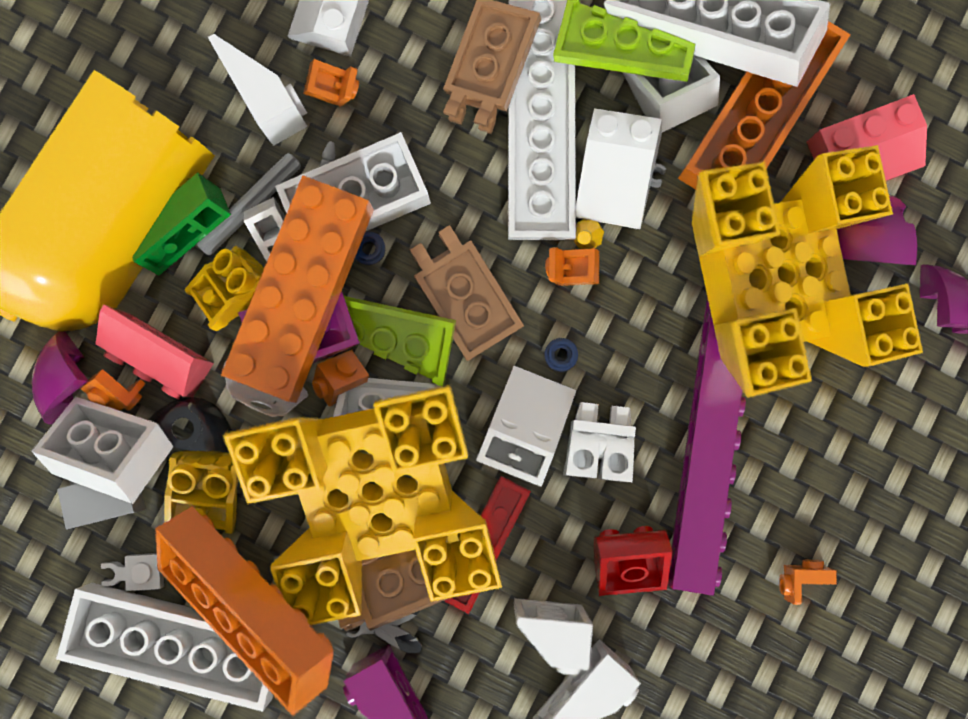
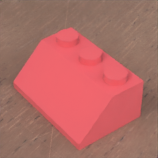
(895, 128)
(150, 353)

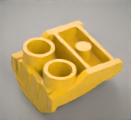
(226, 286)
(205, 482)

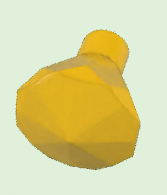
(588, 234)

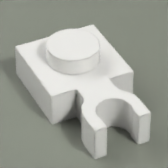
(138, 572)

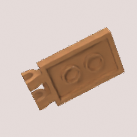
(489, 61)
(467, 292)
(390, 590)

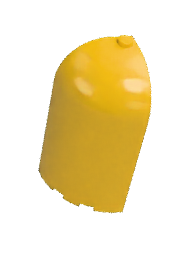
(89, 207)

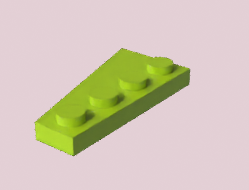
(609, 43)
(404, 336)

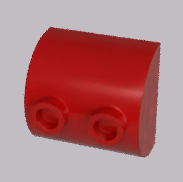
(632, 561)

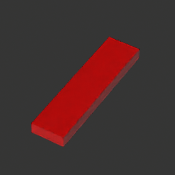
(500, 516)

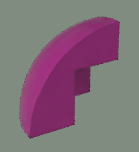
(881, 239)
(952, 296)
(56, 376)

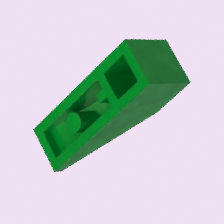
(183, 222)

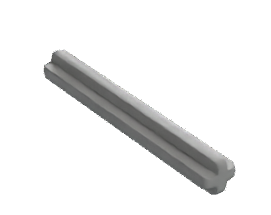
(259, 193)

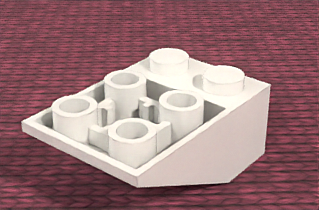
(527, 426)

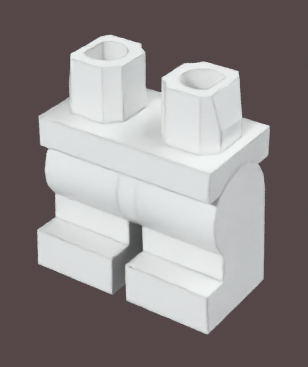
(608, 442)

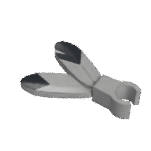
(393, 634)

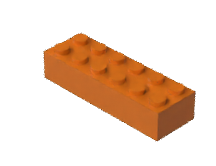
(761, 114)
(298, 289)
(244, 609)

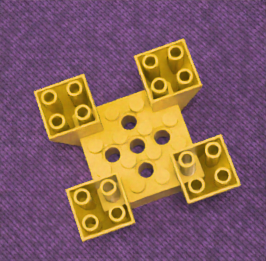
(781, 273)
(422, 513)

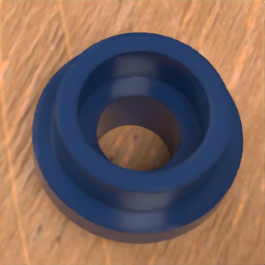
(380, 249)
(569, 347)

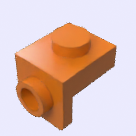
(331, 83)
(573, 266)
(338, 376)
(109, 393)
(808, 573)

